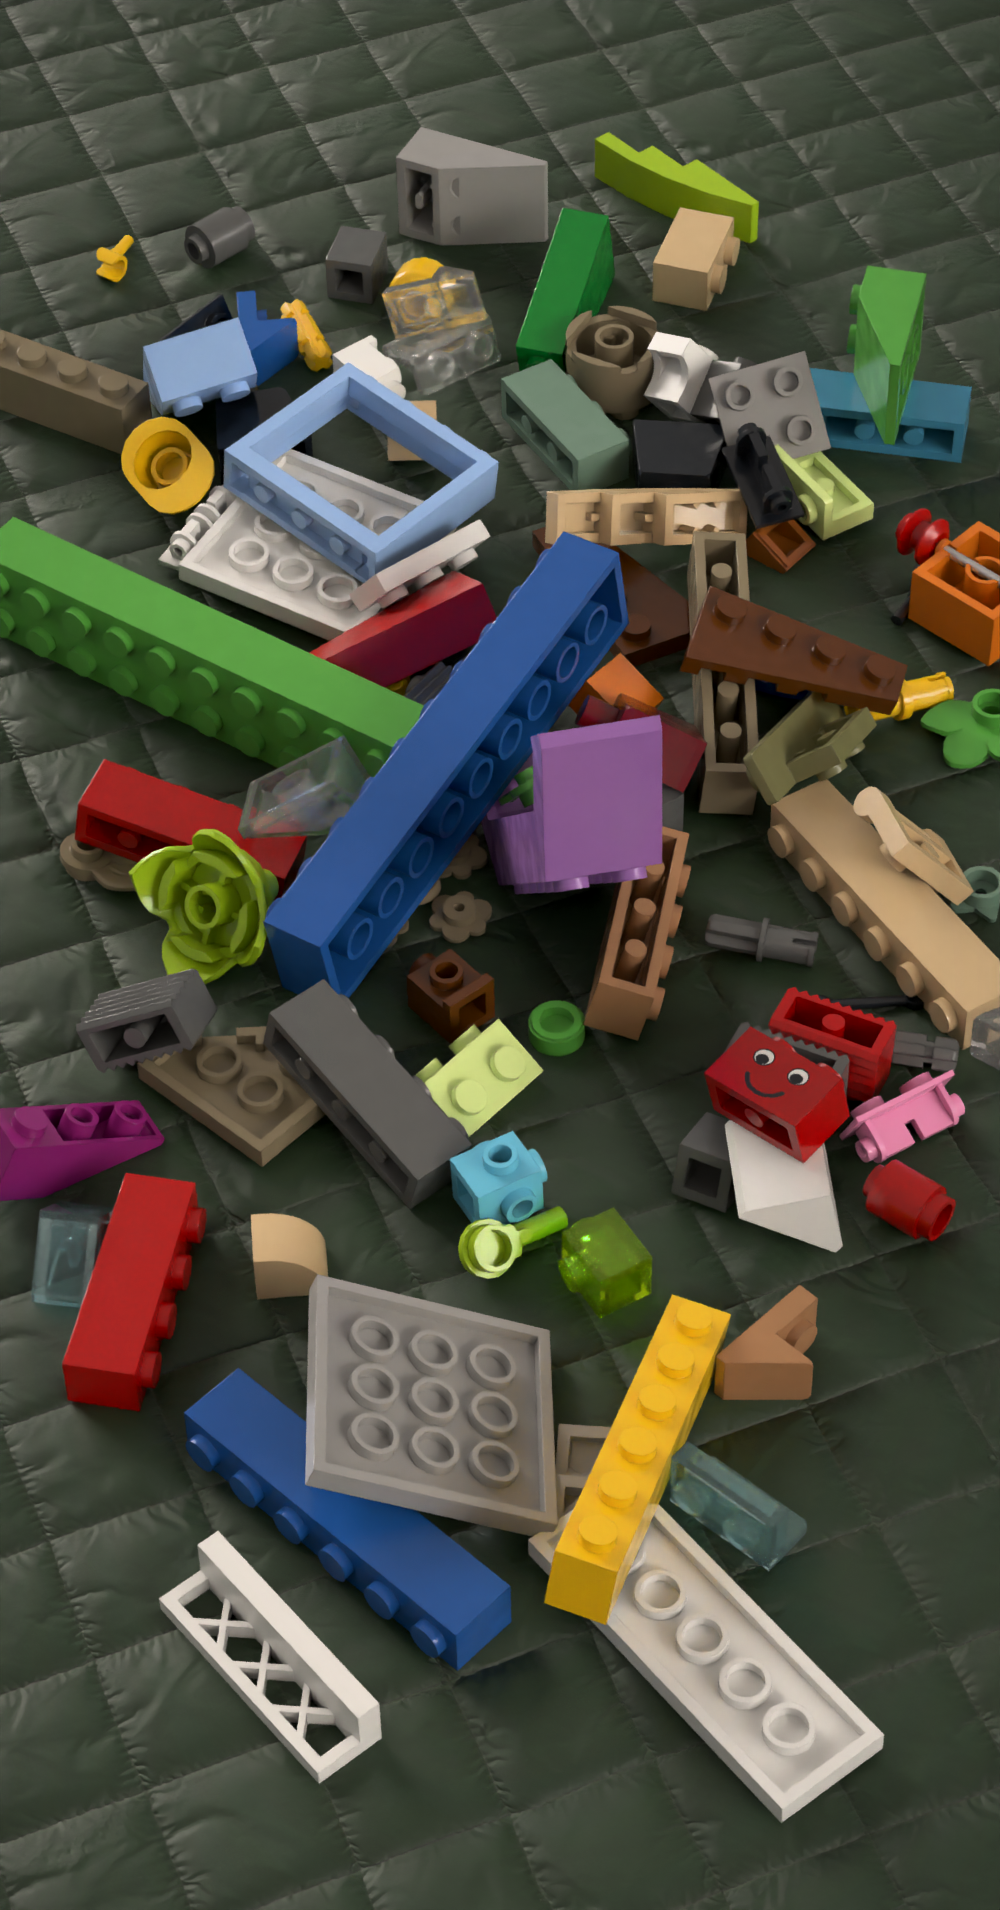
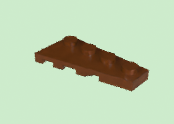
(654, 610)
(773, 648)

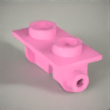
(882, 1124)

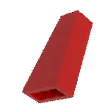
(414, 631)

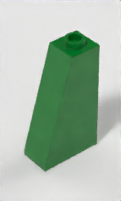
(570, 283)

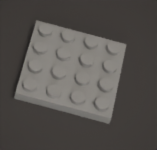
(430, 1408)

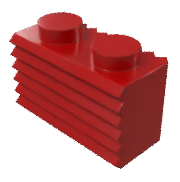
(840, 1029)

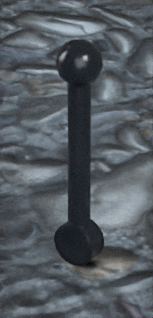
(913, 1003)

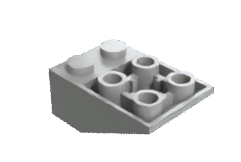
(469, 192)

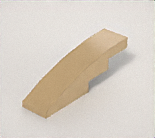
(644, 514)

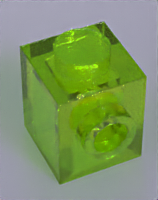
(605, 1262)

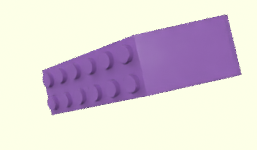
(591, 810)

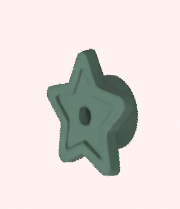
(986, 905)

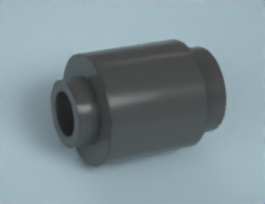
(218, 236)

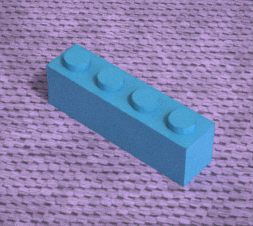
(930, 427)

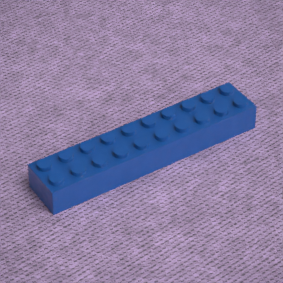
(448, 769)

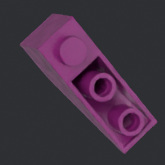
(66, 1143)

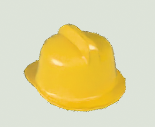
(167, 465)

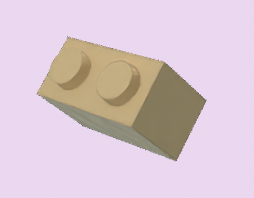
(694, 259)

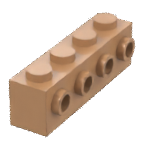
(635, 944)

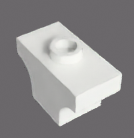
(677, 375)

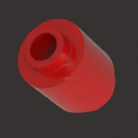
(908, 1200)

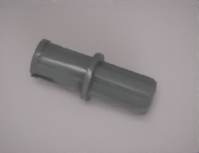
(761, 939)

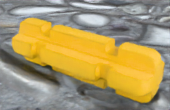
(310, 339)

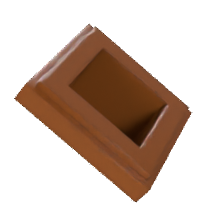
(779, 545)

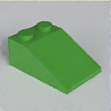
(886, 341)

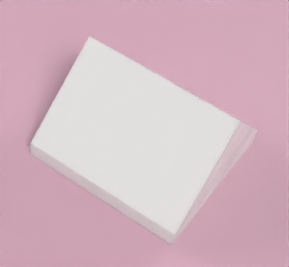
(783, 1191)

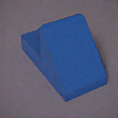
(271, 341)

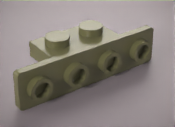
(806, 743)

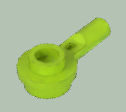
(491, 1247)

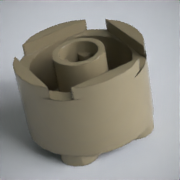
(612, 358)

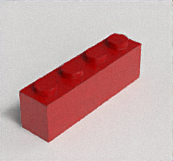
(141, 814)
(133, 1292)

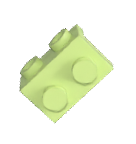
(825, 494)
(481, 1076)

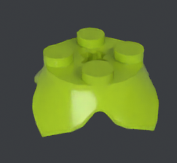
(210, 899)

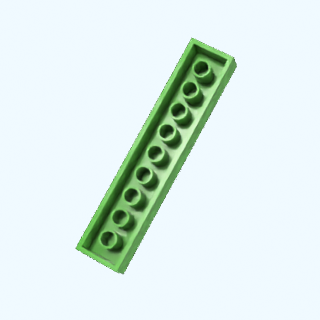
(188, 656)

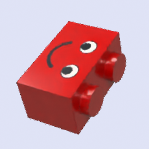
(777, 1093)

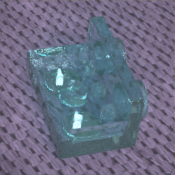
(733, 1507)

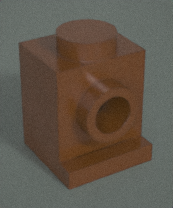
(444, 985)

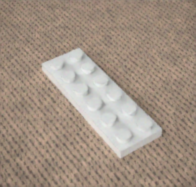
(730, 1670)

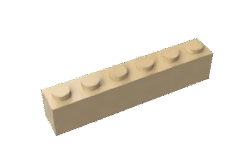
(887, 909)

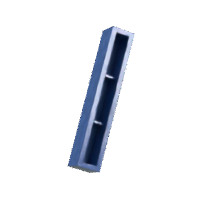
(382, 1549)

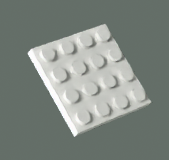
(277, 573)

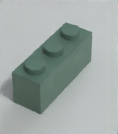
(565, 427)

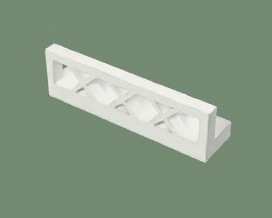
(292, 1645)

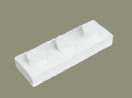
(421, 568)

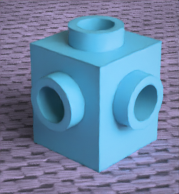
(499, 1180)

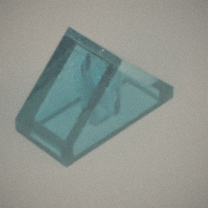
(67, 1251)

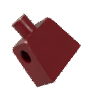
(680, 739)

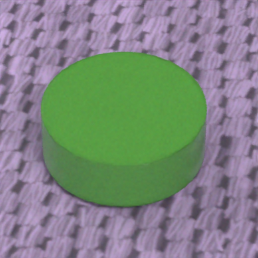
(556, 1028)

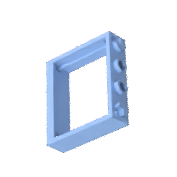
(324, 526)

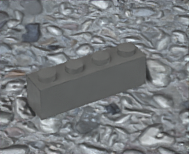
(366, 1092)

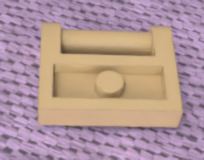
(913, 847)

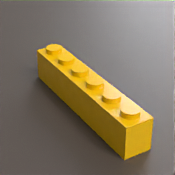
(636, 1461)

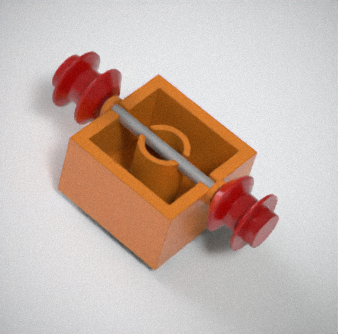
(956, 583)

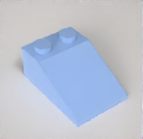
(199, 368)

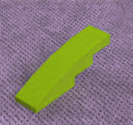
(666, 185)

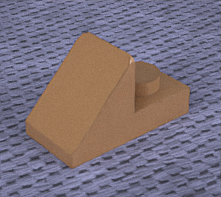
(769, 1355)

